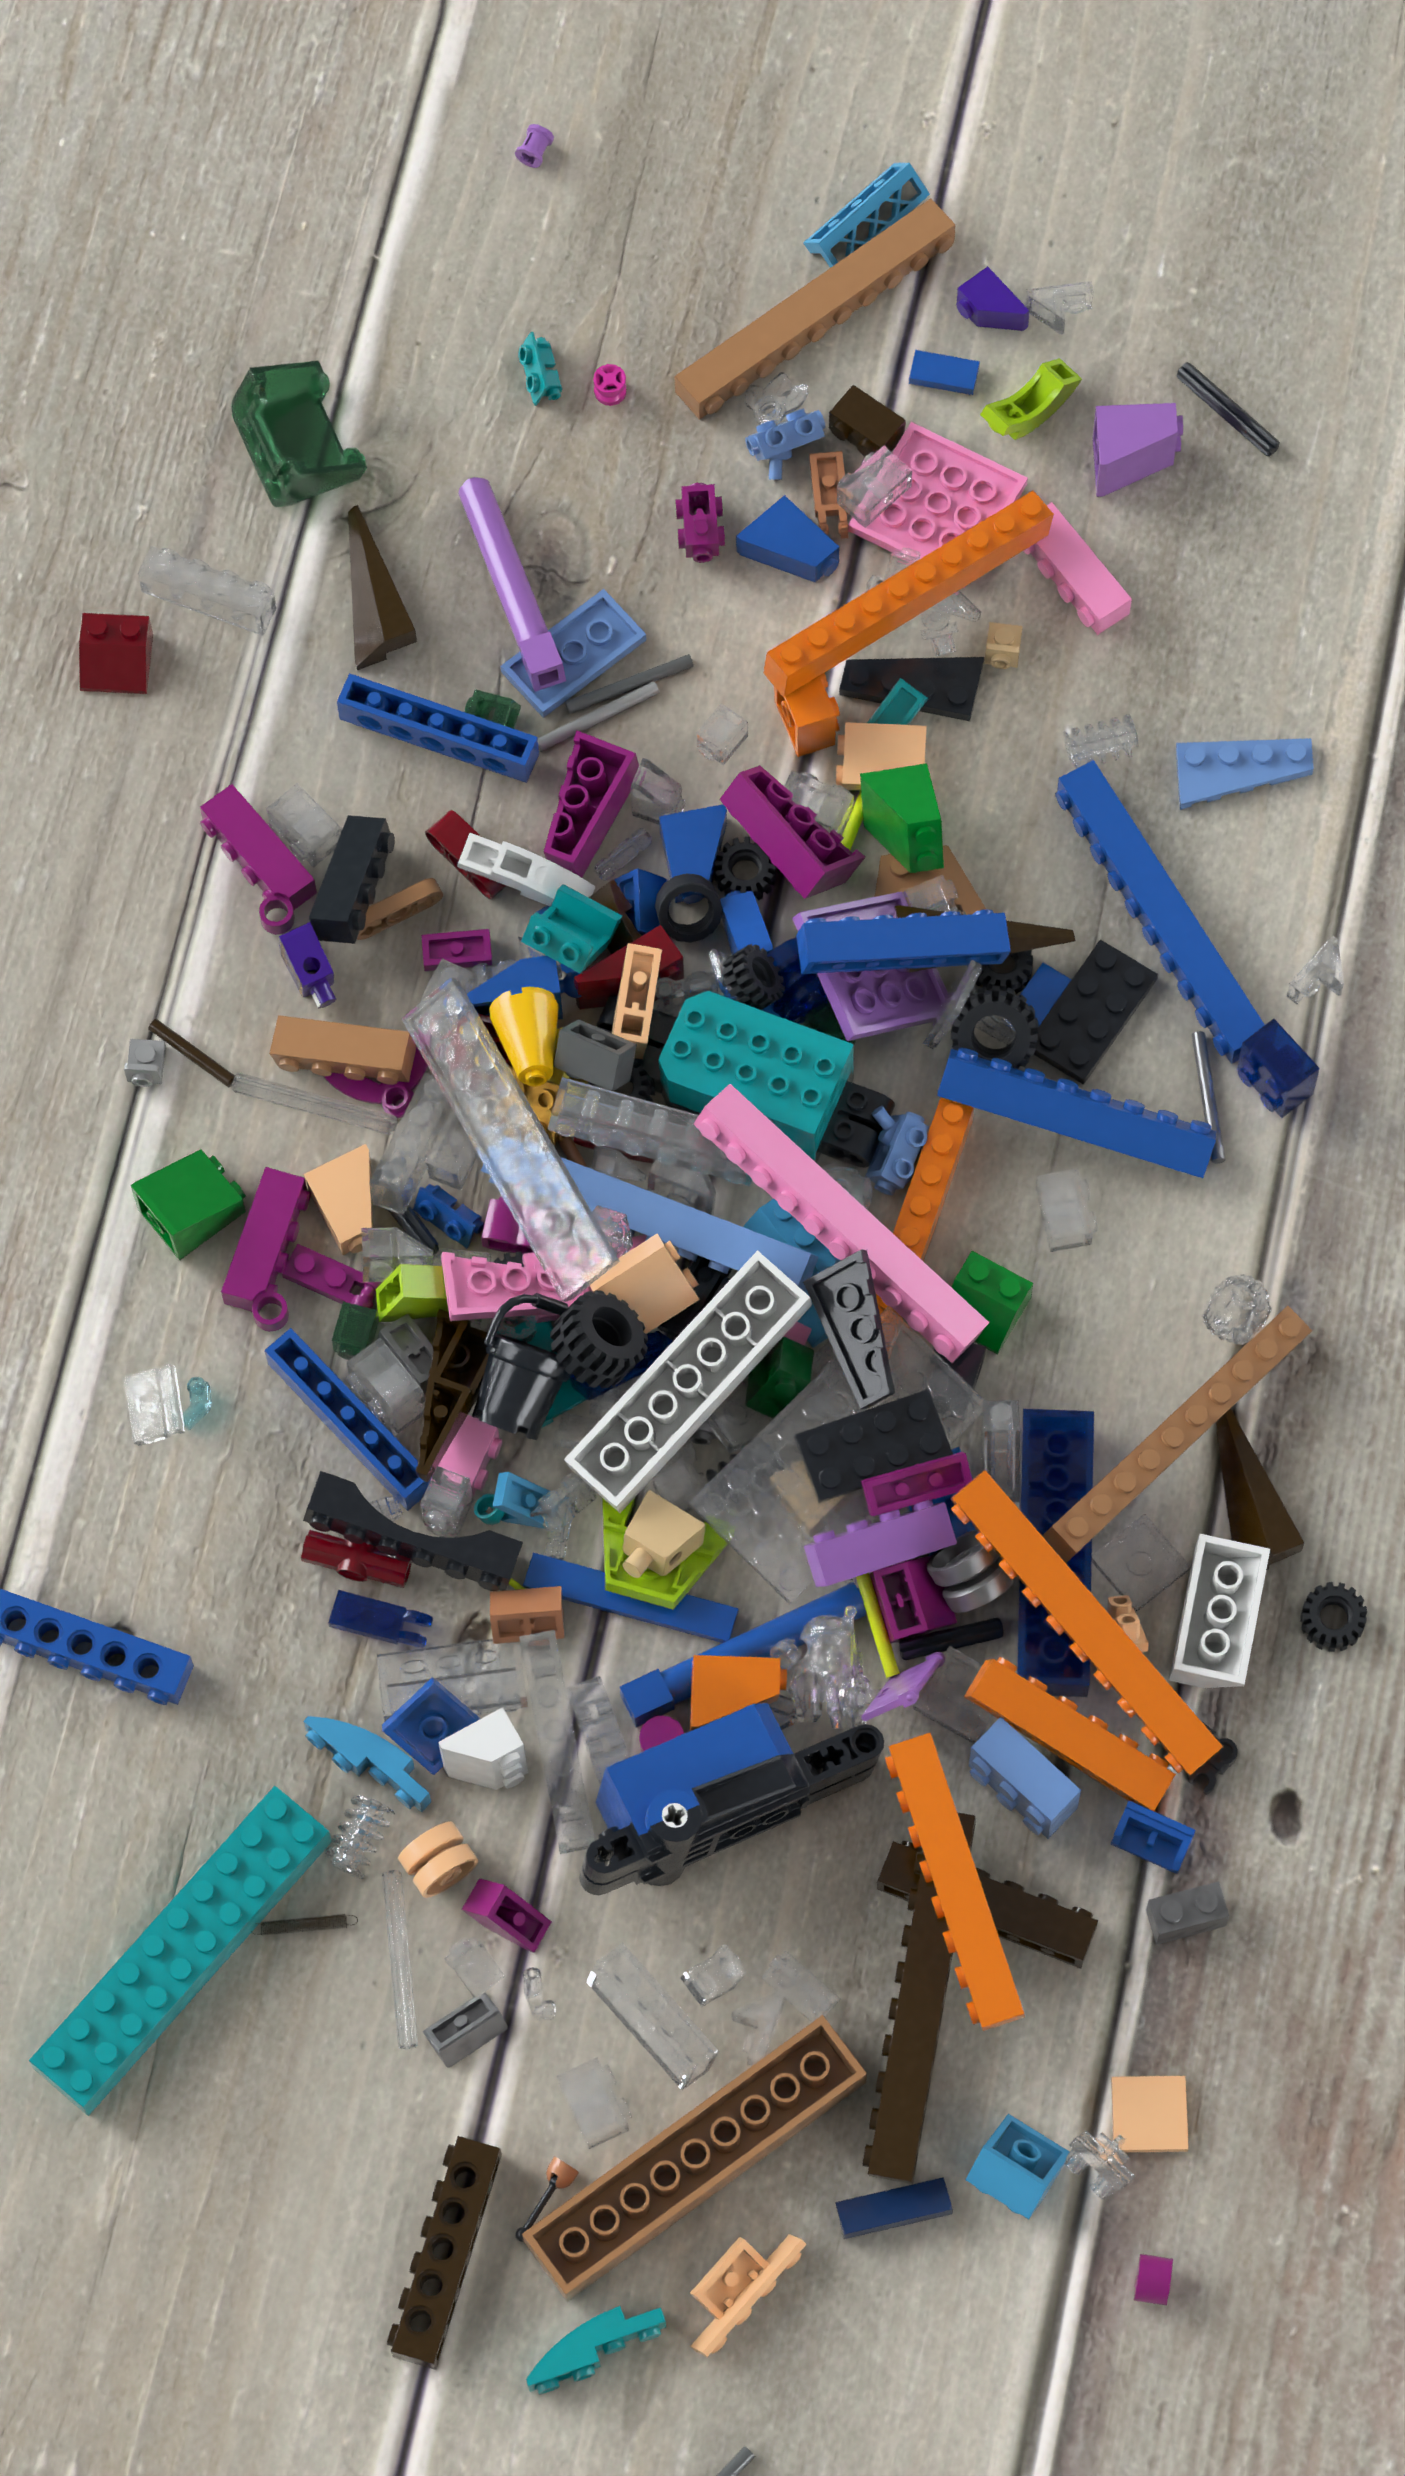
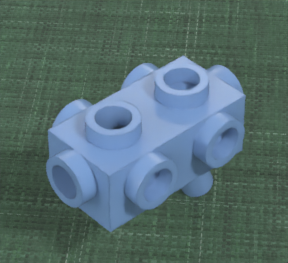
(776, 441)
(897, 1150)

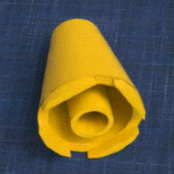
(527, 1032)

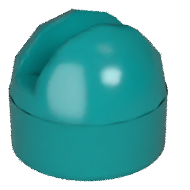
(482, 1505)

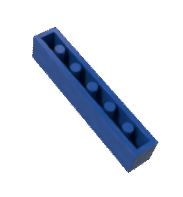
(902, 942)
(347, 1417)

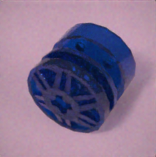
(801, 991)

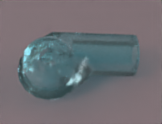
(200, 1402)

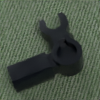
(1217, 1763)

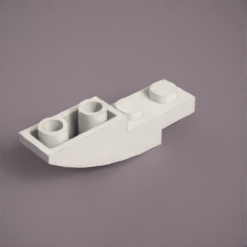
(519, 869)

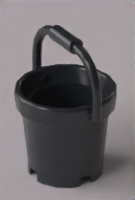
(518, 1376)

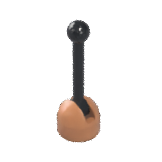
(559, 2176)

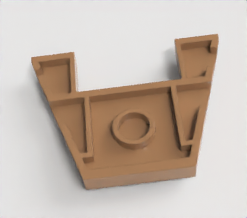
(896, 878)

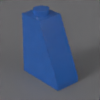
(789, 542)
(692, 844)
(744, 922)

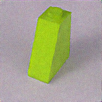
(412, 1291)

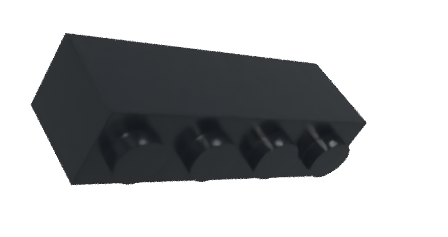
(351, 879)

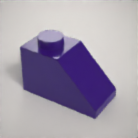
(991, 303)

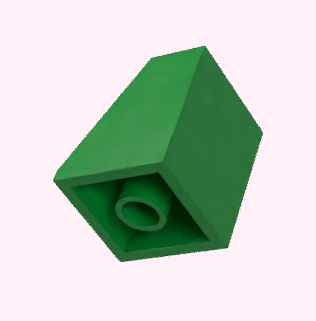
(904, 815)
(188, 1201)

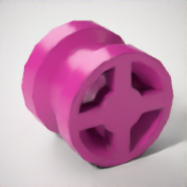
(610, 376)

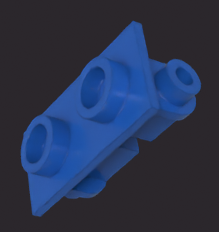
(436, 1207)

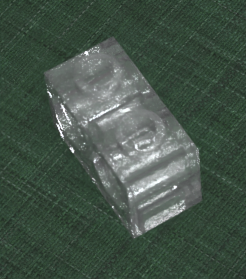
(446, 1502)

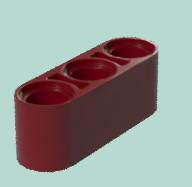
(449, 838)

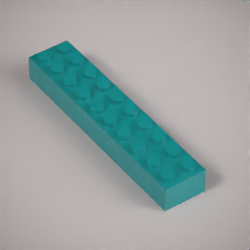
(181, 1950)

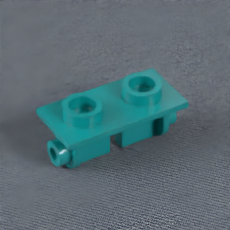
(536, 357)

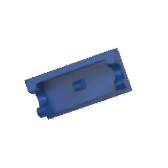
(1153, 1837)

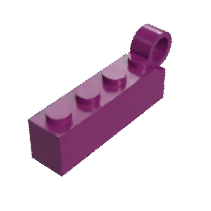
(261, 854)
(264, 1246)

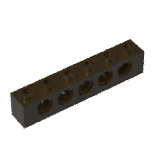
(426, 2346)

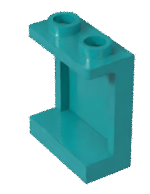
(572, 929)

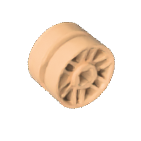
(438, 1859)

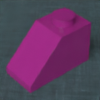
(506, 1914)

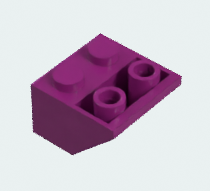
(910, 1599)

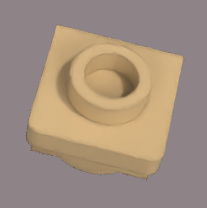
(1003, 645)

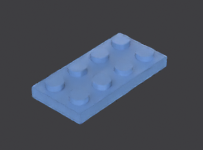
(588, 645)

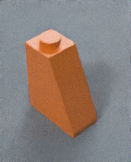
(731, 1683)

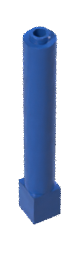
(659, 1691)

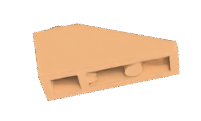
(637, 995)

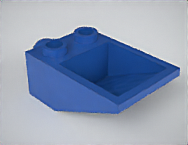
(526, 972)

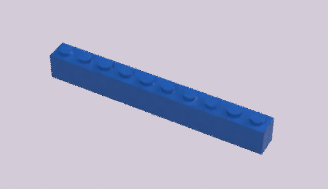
(1159, 907)

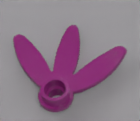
(384, 1094)

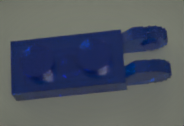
(377, 1619)

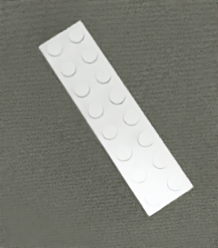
(688, 1381)

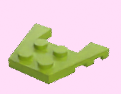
(650, 1586)

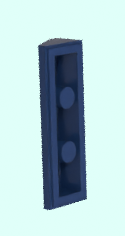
(894, 2208)

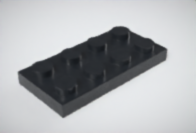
(1093, 1011)
(872, 1444)

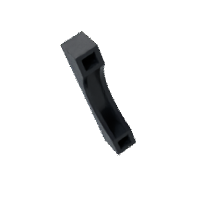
(344, 1510)

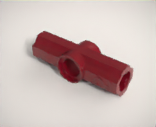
(355, 1560)

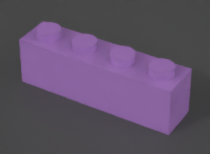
(879, 1544)

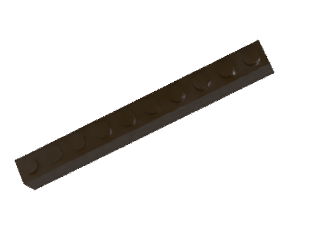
(914, 2036)

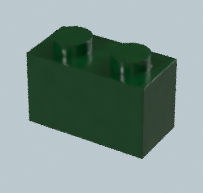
(779, 1377)

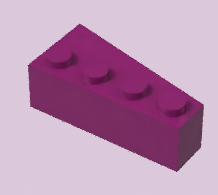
(589, 801)
(789, 834)

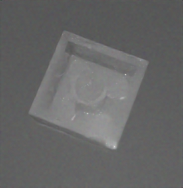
(385, 1387)

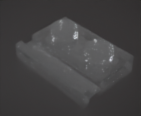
(154, 1405)

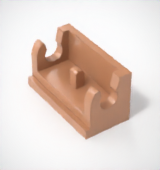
(526, 1613)

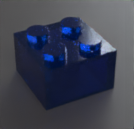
(1277, 1069)

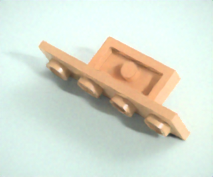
(737, 2284)

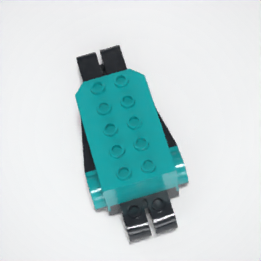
(778, 1065)

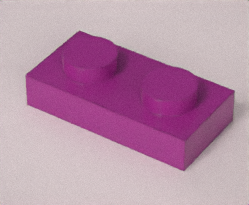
(459, 948)

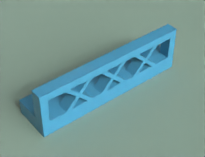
(863, 205)

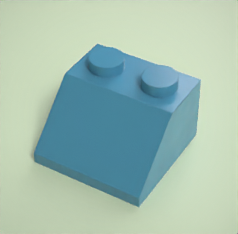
(1017, 2166)

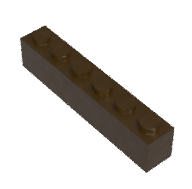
(1017, 1915)

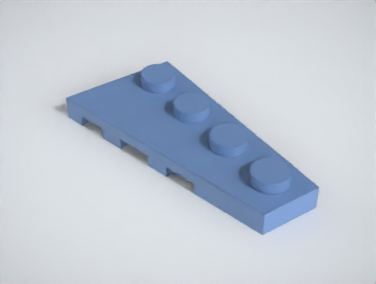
(1229, 767)

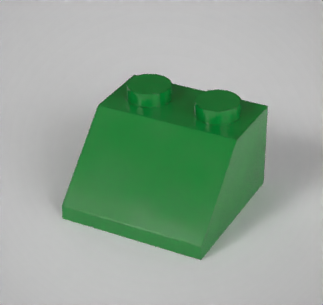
(995, 1294)

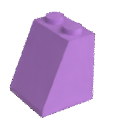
(1133, 443)

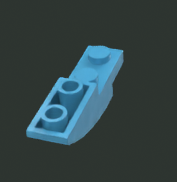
(359, 1749)

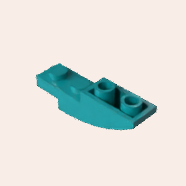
(577, 2351)

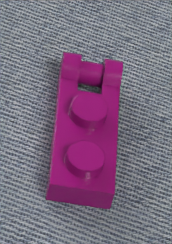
(328, 1277)

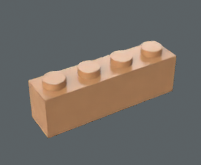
(342, 1049)

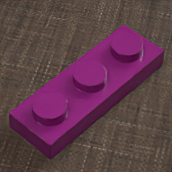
(916, 1483)

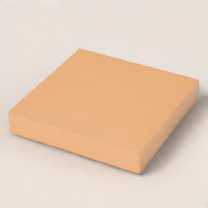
(1150, 2113)

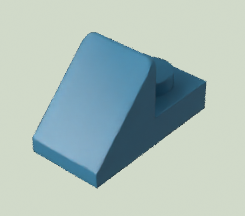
(518, 1499)

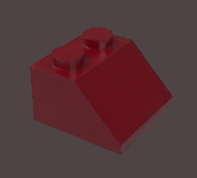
(115, 653)

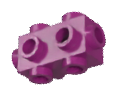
(700, 532)

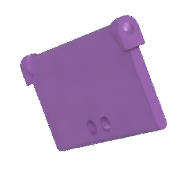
(904, 1687)

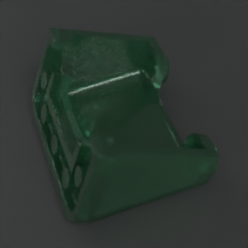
(290, 433)

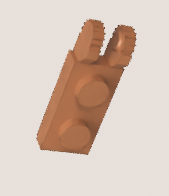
(826, 472)

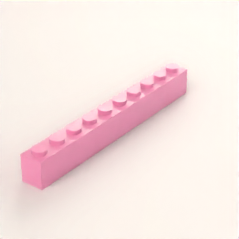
(840, 1221)

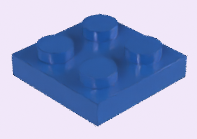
(426, 1720)

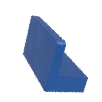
(641, 892)

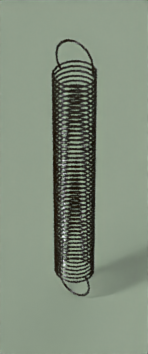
(332, 1918)

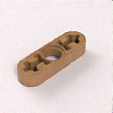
(400, 907)

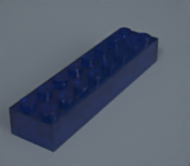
(1053, 1478)

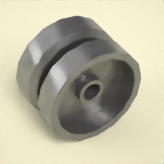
(968, 1574)

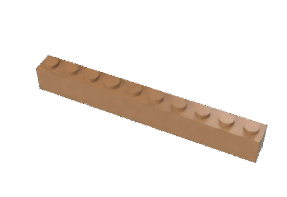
(815, 309)
(1176, 1434)

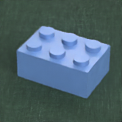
(1023, 1779)

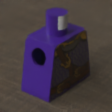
(302, 954)

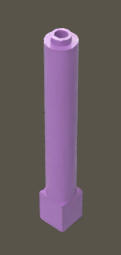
(511, 583)

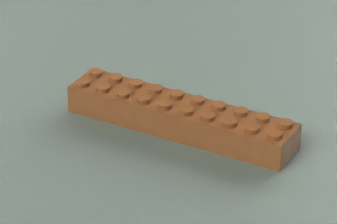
(694, 2158)

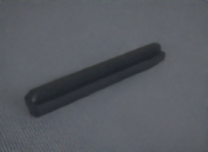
(1228, 409)

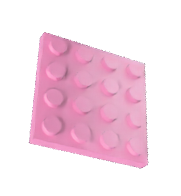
(947, 494)

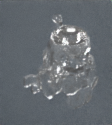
(831, 1673)

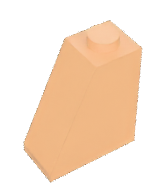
(344, 1196)

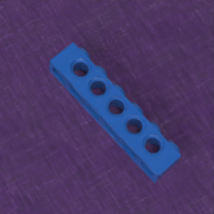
(438, 728)
(105, 1641)

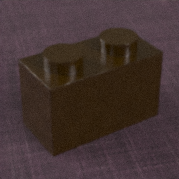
(865, 422)

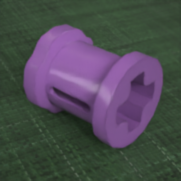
(534, 145)

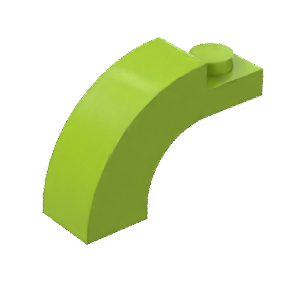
(1034, 401)

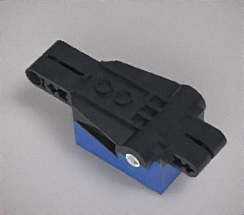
(713, 1793)

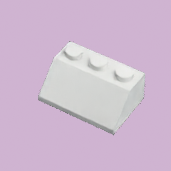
(486, 1753)

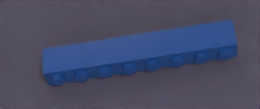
(1077, 1112)

